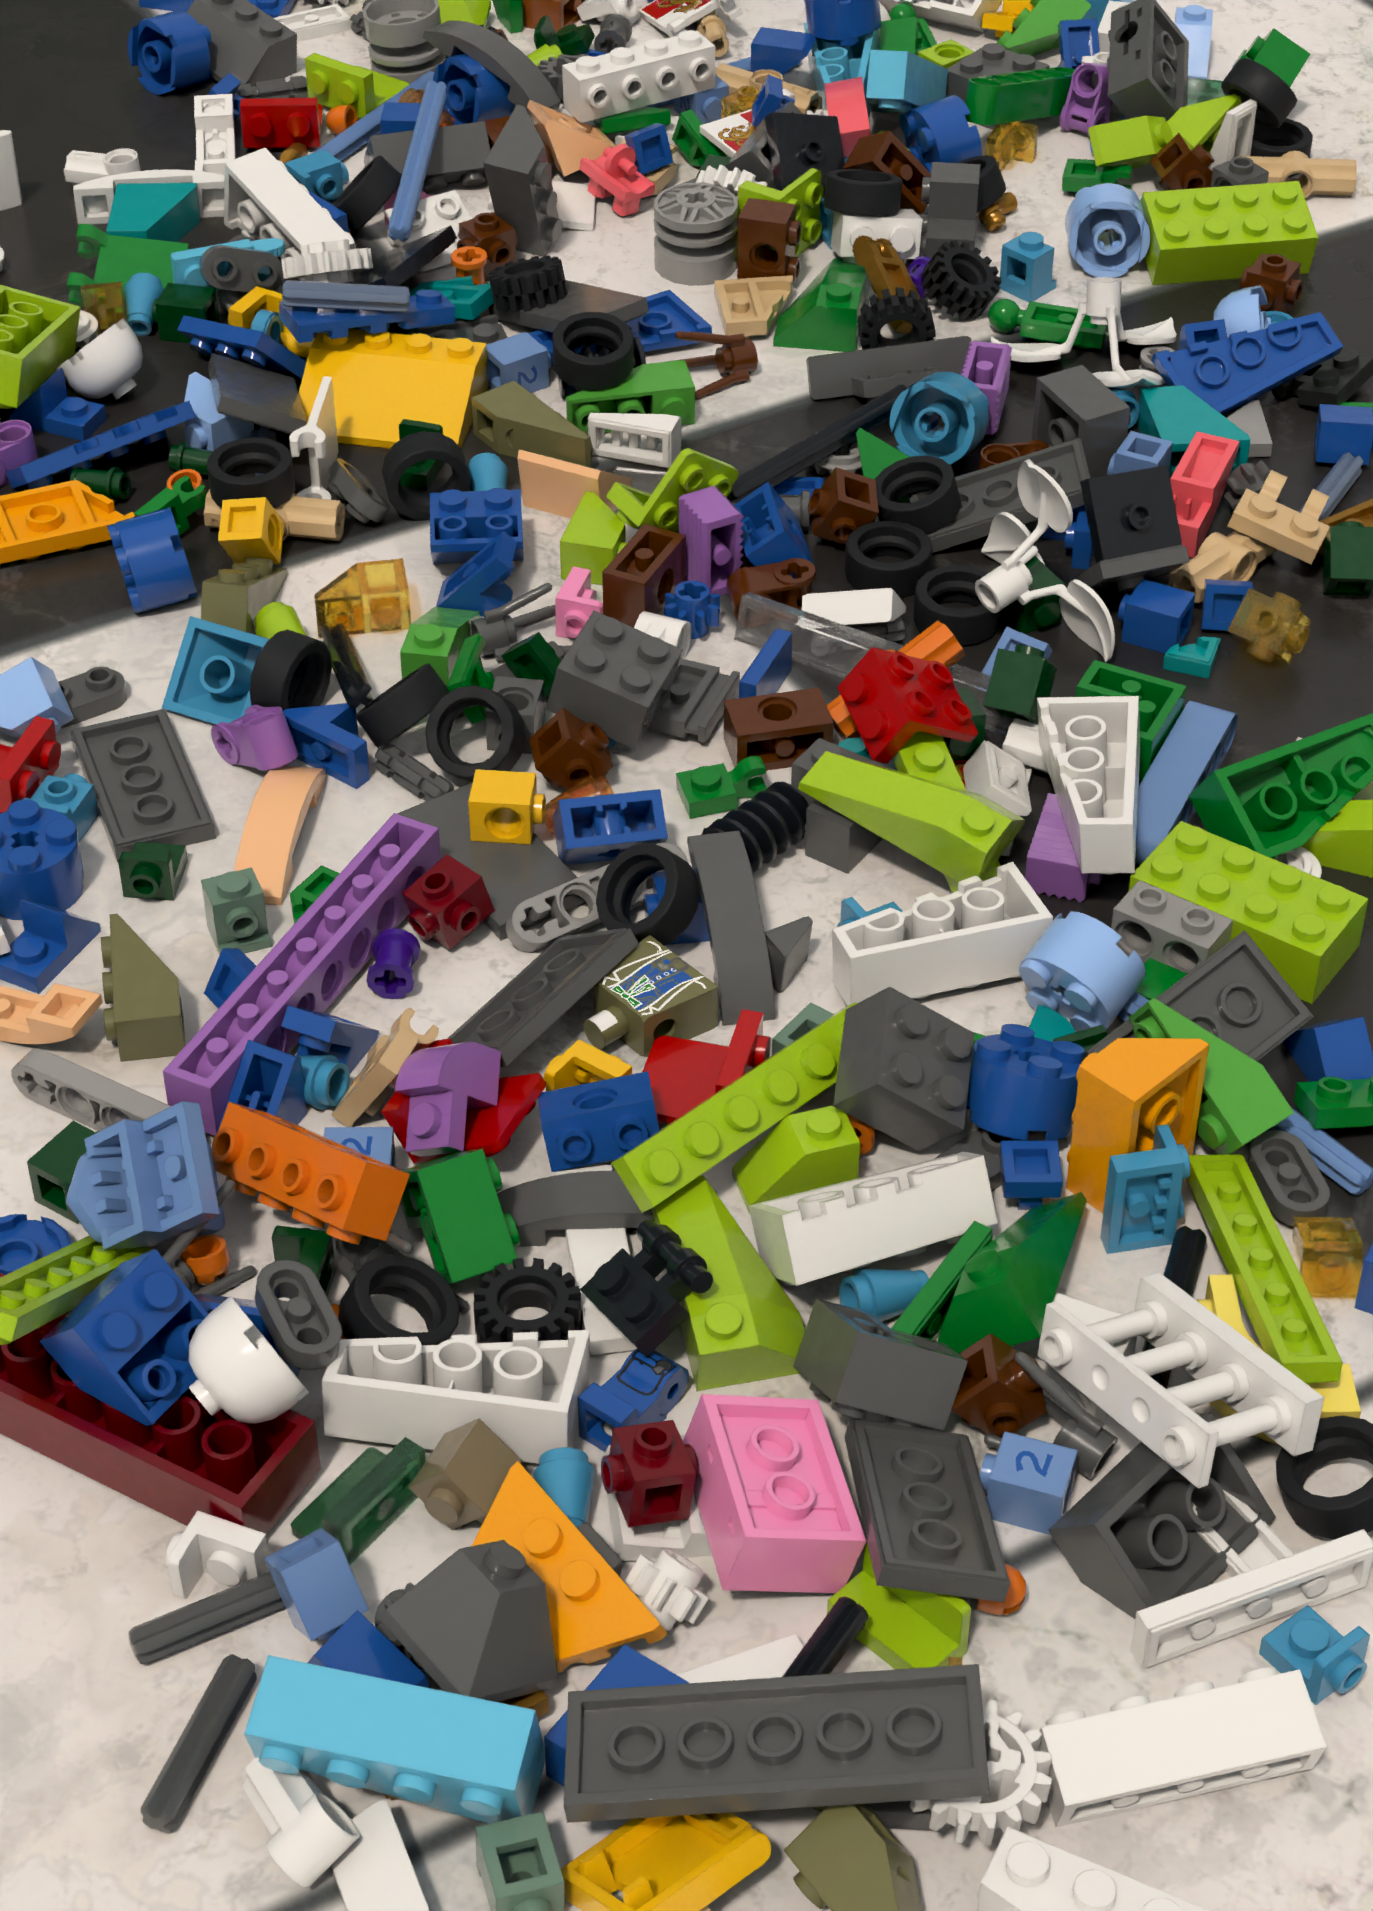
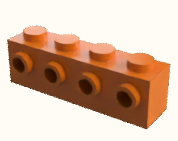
(308, 1173)

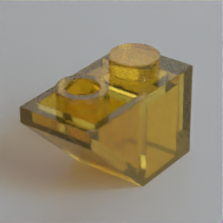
(366, 599)

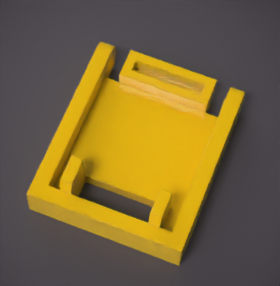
(666, 1863)

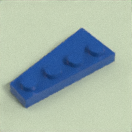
(424, 310)
(656, 328)
(1251, 363)
(110, 443)

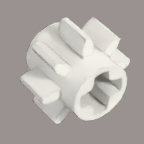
(668, 1587)

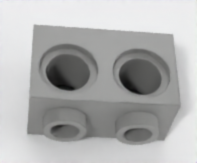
(1168, 928)

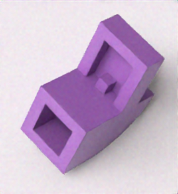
(441, 1089)

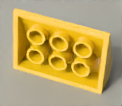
(393, 379)

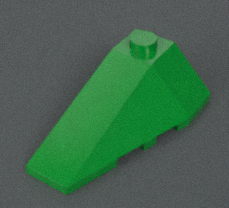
(826, 310)
(1288, 792)
(1014, 1277)

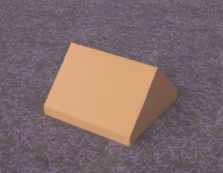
(567, 137)
(560, 485)

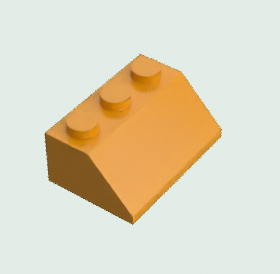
(1123, 1099)

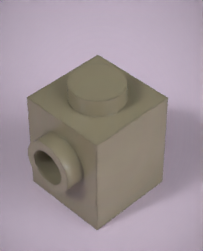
(464, 1474)

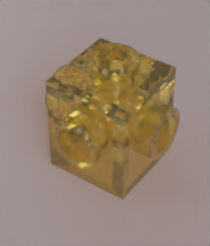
(1271, 626)

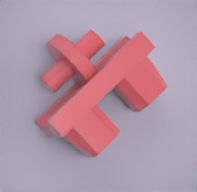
(617, 176)

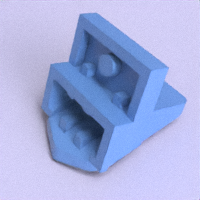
(147, 1180)

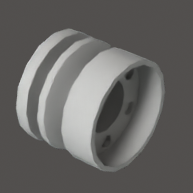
(398, 40)
(695, 233)

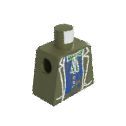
(651, 997)

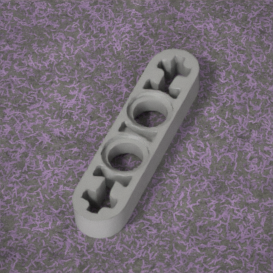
(563, 923)
(79, 1091)

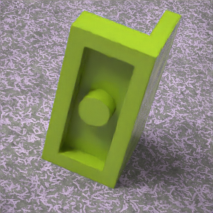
(907, 1625)

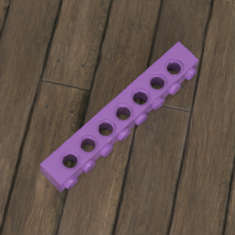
(306, 965)

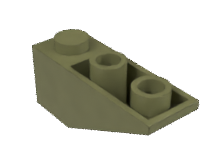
(516, 419)
(240, 593)
(144, 997)
(853, 1863)

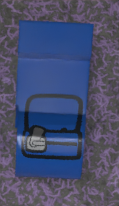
(634, 1395)

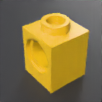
(250, 529)
(505, 806)

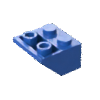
(470, 520)
(131, 1338)

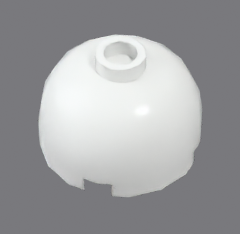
(105, 364)
(240, 1368)

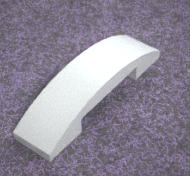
(214, 132)
(96, 196)

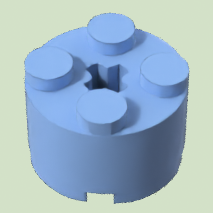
(1128, 232)
(1081, 971)

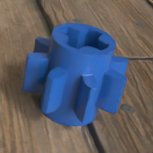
(694, 604)

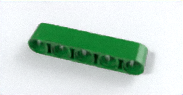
(1017, 95)

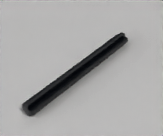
(816, 446)

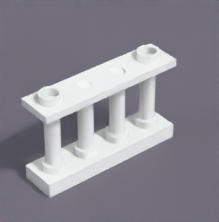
(1205, 1347)

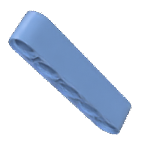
(1184, 761)

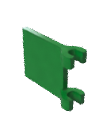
(120, 259)

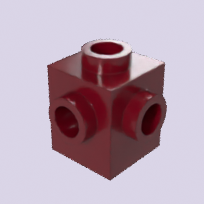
(447, 902)
(650, 1473)

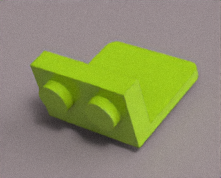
(344, 84)
(804, 192)
(687, 474)

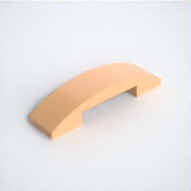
(276, 825)
(46, 1018)

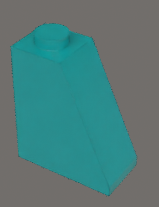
(154, 210)
(1178, 414)

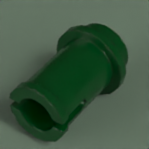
(186, 457)
(110, 483)

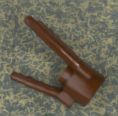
(735, 357)

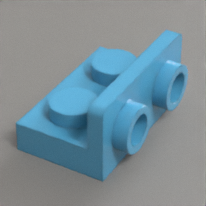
(1145, 1195)

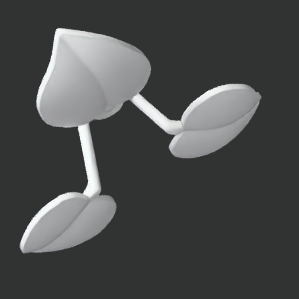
(1104, 309)
(1013, 547)

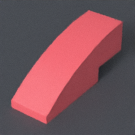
(848, 103)
(1200, 485)

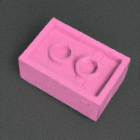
(773, 1495)

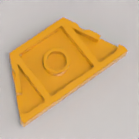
(54, 520)
(585, 1596)

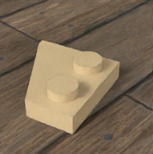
(751, 303)

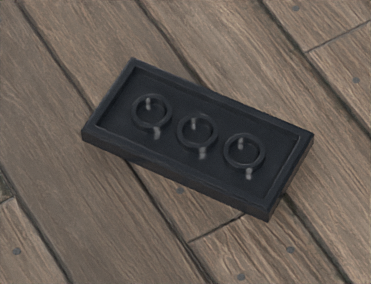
(403, 262)

